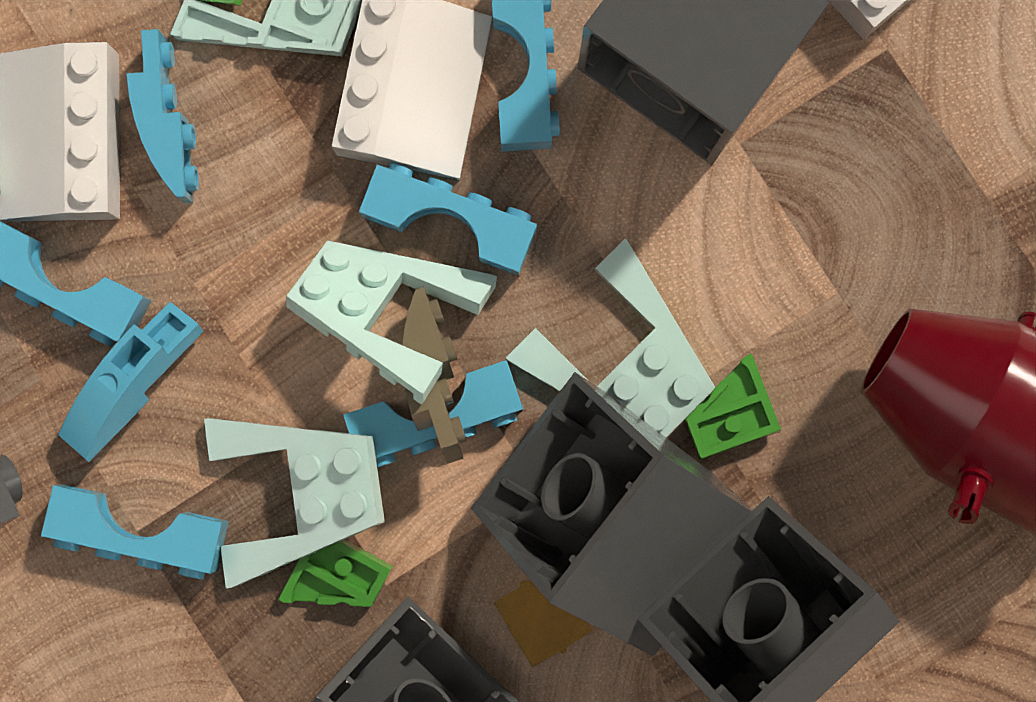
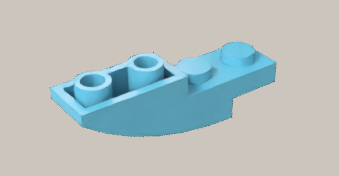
(163, 133)
(119, 382)

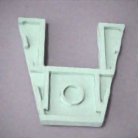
(288, 26)
(351, 287)
(658, 379)
(331, 488)

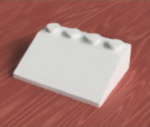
(412, 85)
(60, 133)

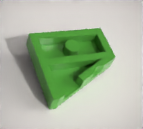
(733, 413)
(337, 576)

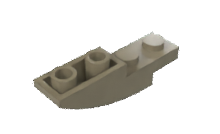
(424, 337)

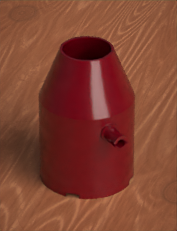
(964, 406)

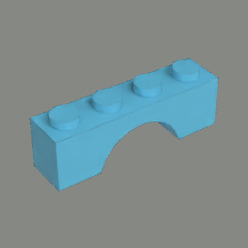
(526, 114)
(398, 200)
(103, 307)
(486, 397)
(83, 518)

